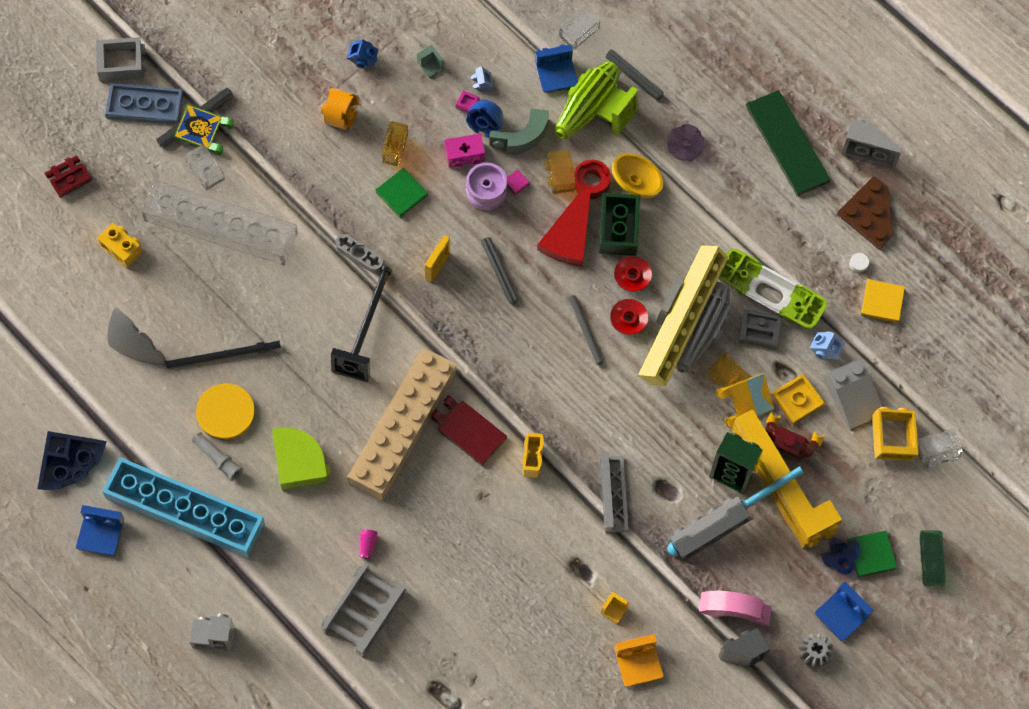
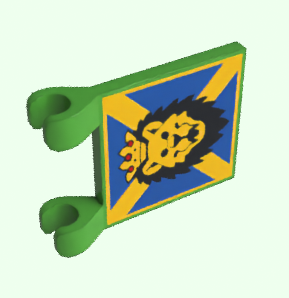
(200, 128)

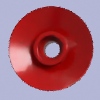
(635, 266)
(632, 309)

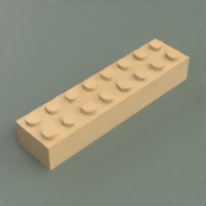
(402, 424)

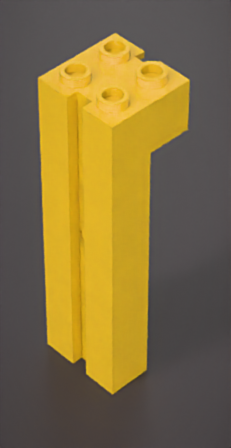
(806, 523)

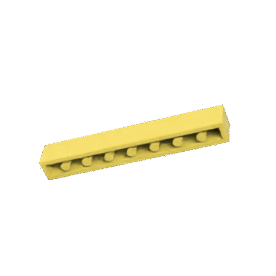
(683, 316)

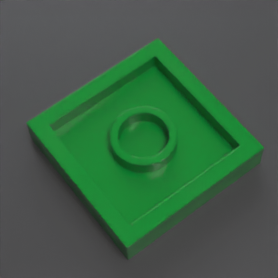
(401, 192)
(874, 555)

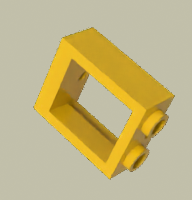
(906, 453)

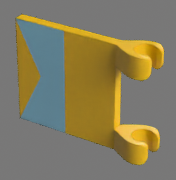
(748, 395)

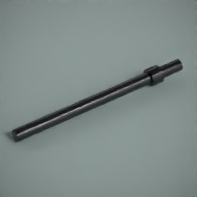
(261, 347)

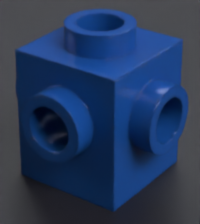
(362, 54)

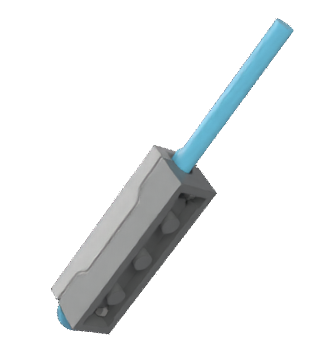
(720, 521)

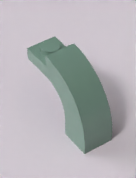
(524, 139)

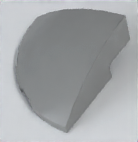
(125, 339)

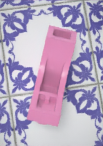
(736, 605)

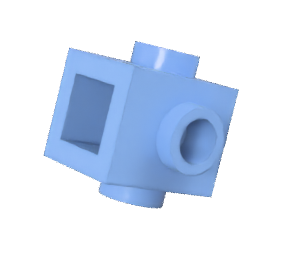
(827, 345)

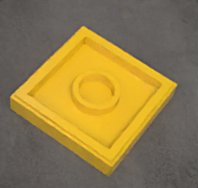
(437, 259)
(882, 301)
(798, 399)

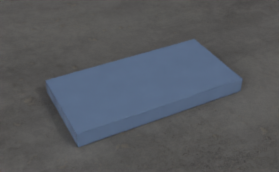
(144, 103)

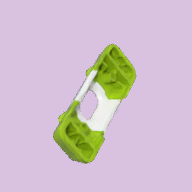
(798, 301)

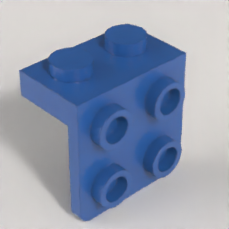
(556, 68)

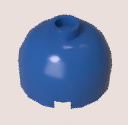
(485, 116)

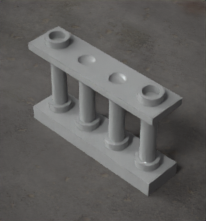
(373, 626)

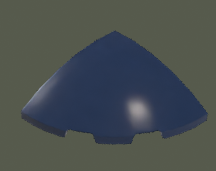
(68, 459)

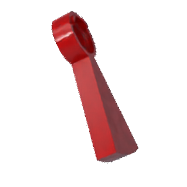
(567, 236)

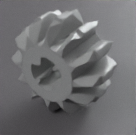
(812, 656)

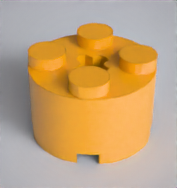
(340, 109)

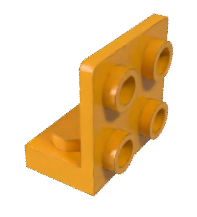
(638, 660)

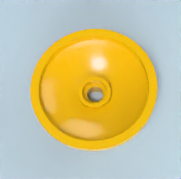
(637, 175)

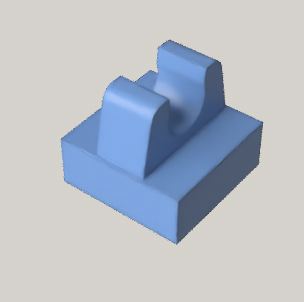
(484, 79)

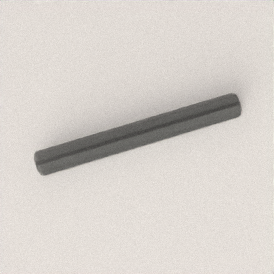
(209, 106)

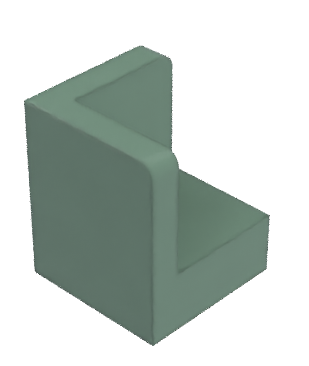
(430, 61)

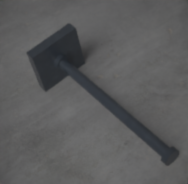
(352, 363)

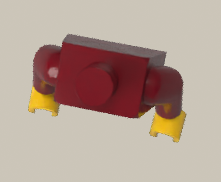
(790, 442)

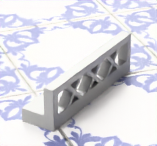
(607, 497)

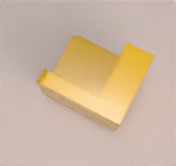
(614, 608)

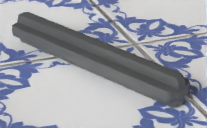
(634, 74)
(499, 270)

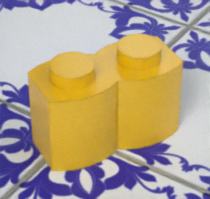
(532, 455)

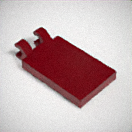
(469, 430)

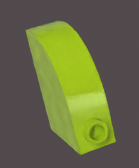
(299, 459)

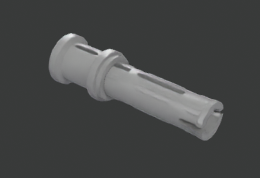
(224, 462)

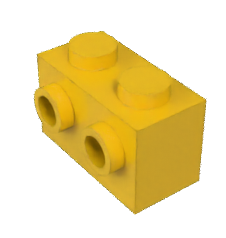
(120, 245)

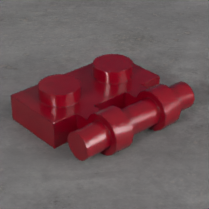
(71, 179)

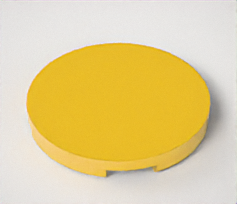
(225, 411)

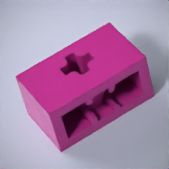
(455, 150)

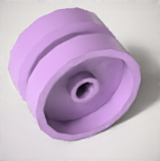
(486, 186)

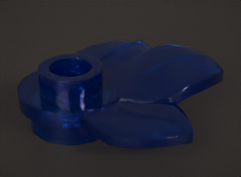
(840, 553)

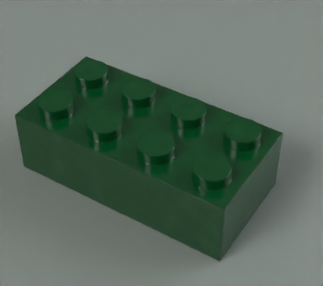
(735, 462)

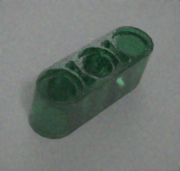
(932, 558)

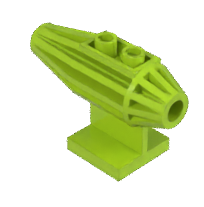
(597, 96)

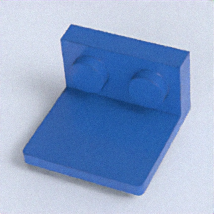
(100, 530)
(844, 612)

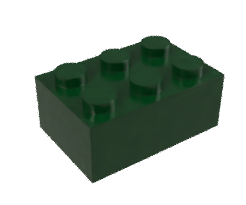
(619, 224)

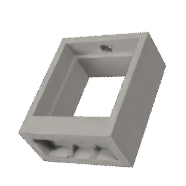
(120, 73)

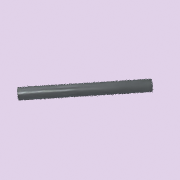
(586, 330)

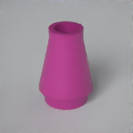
(368, 541)

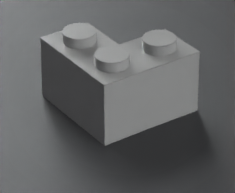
(213, 633)

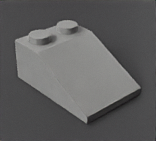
(870, 145)
(853, 393)

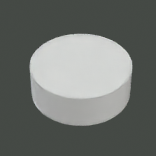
(859, 262)

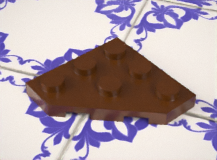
(870, 213)

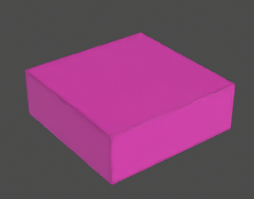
(466, 100)
(517, 182)

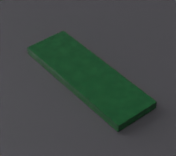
(788, 143)

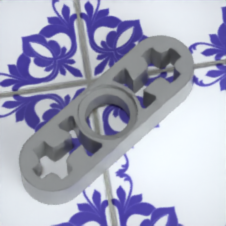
(357, 245)

